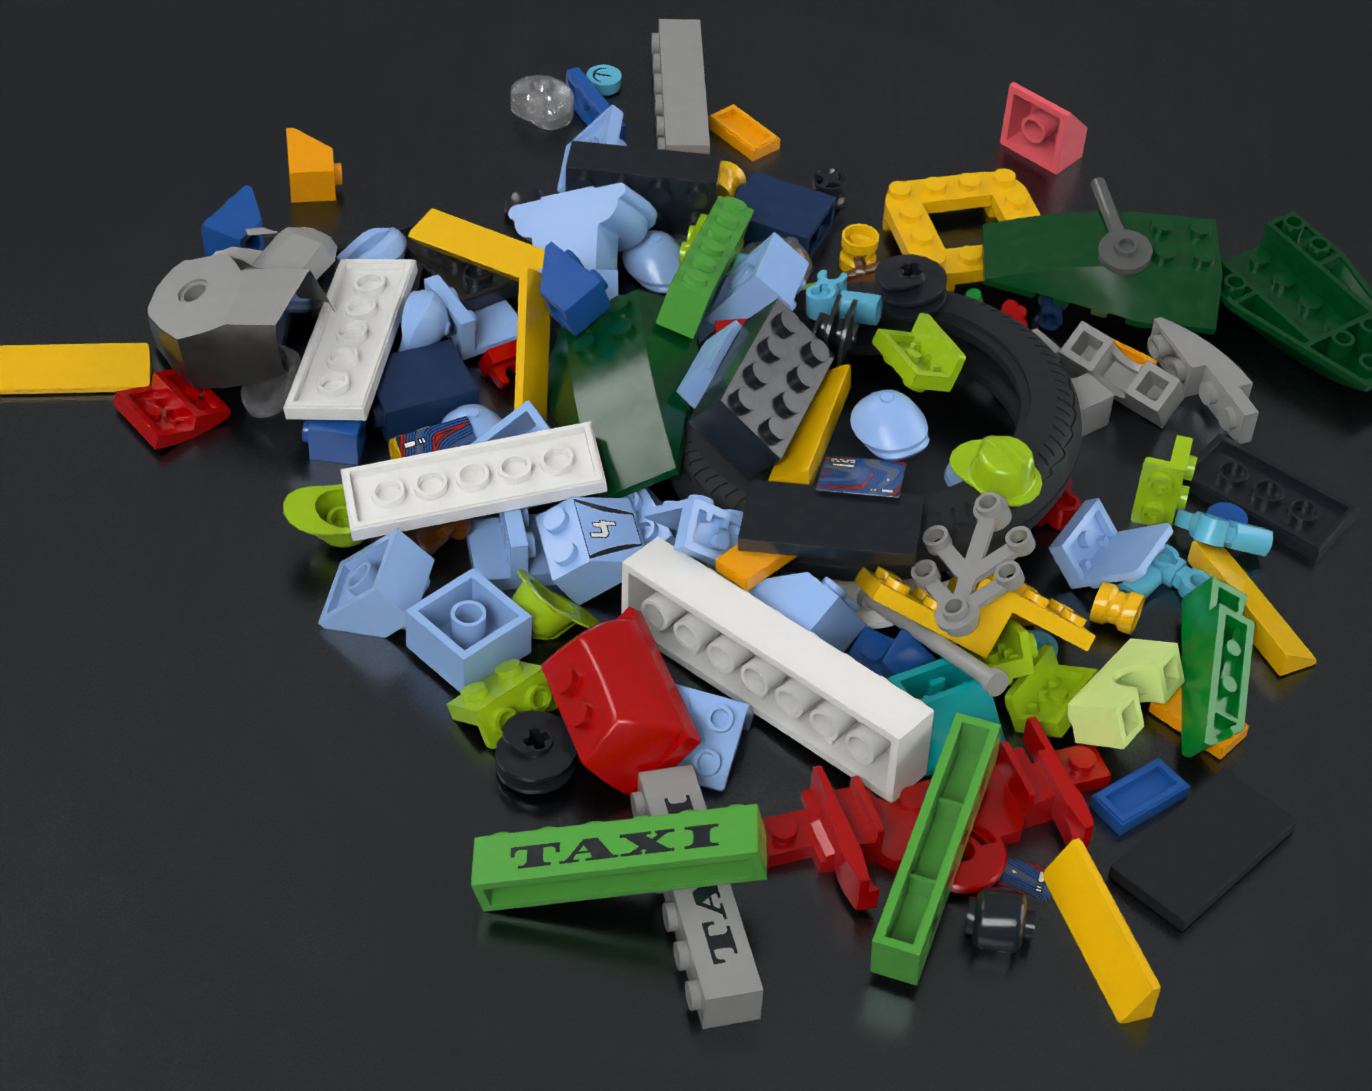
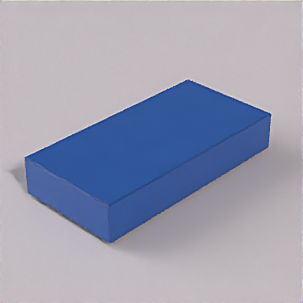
(1139, 796)

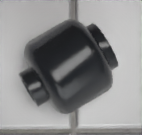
(999, 920)

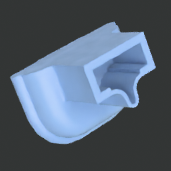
(587, 222)

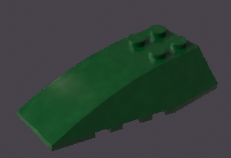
(1060, 260)
(625, 382)

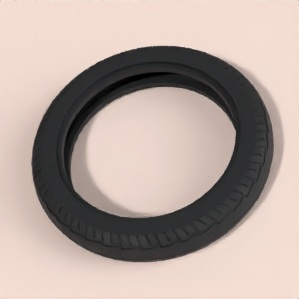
(1002, 359)

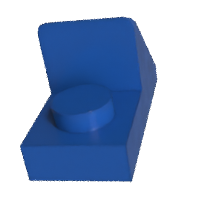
(889, 655)

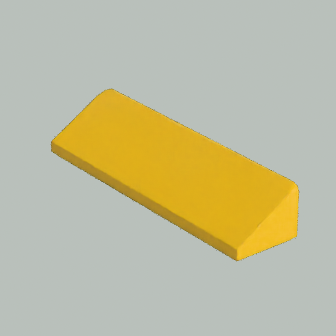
(476, 244)
(532, 343)
(74, 368)
(815, 430)
(1271, 632)
(1102, 934)

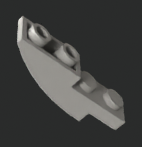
(1207, 373)

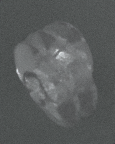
(543, 101)

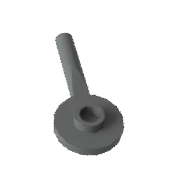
(1120, 249)

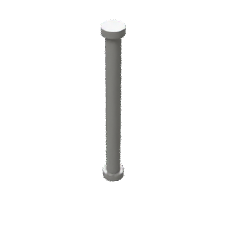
(992, 681)

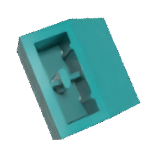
(946, 692)

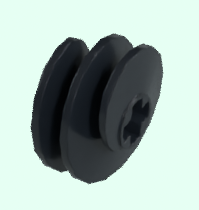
(910, 286)
(838, 333)
(535, 753)

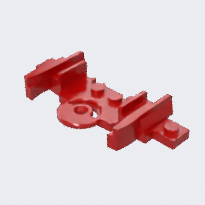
(855, 829)

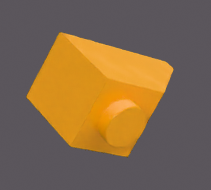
(311, 168)

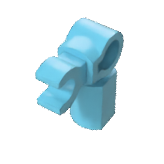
(822, 295)
(1223, 532)
(1169, 570)

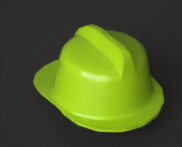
(998, 466)
(321, 513)
(549, 610)

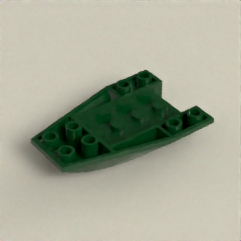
(1304, 300)

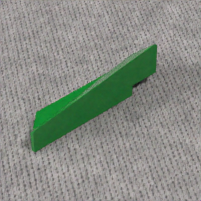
(1214, 664)

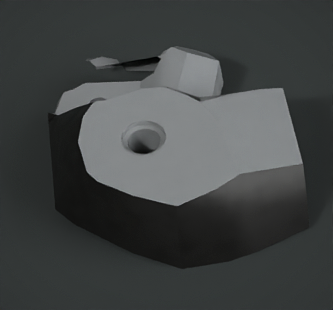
(221, 310)

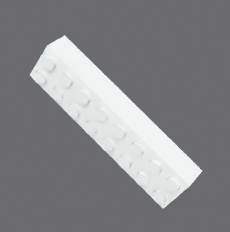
(780, 670)

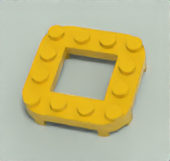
(911, 202)

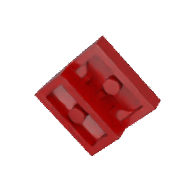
(171, 409)

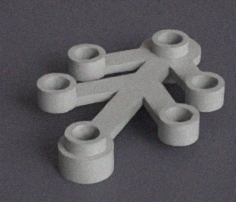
(959, 612)

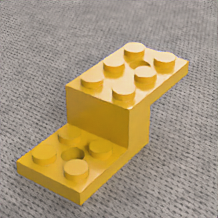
(1026, 602)

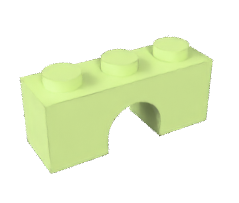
(1109, 705)

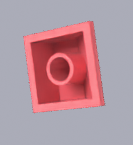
(1041, 130)

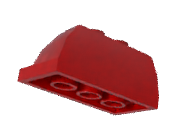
(620, 701)

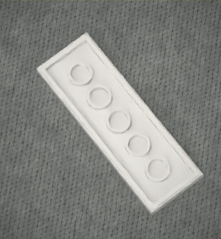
(353, 343)
(473, 480)

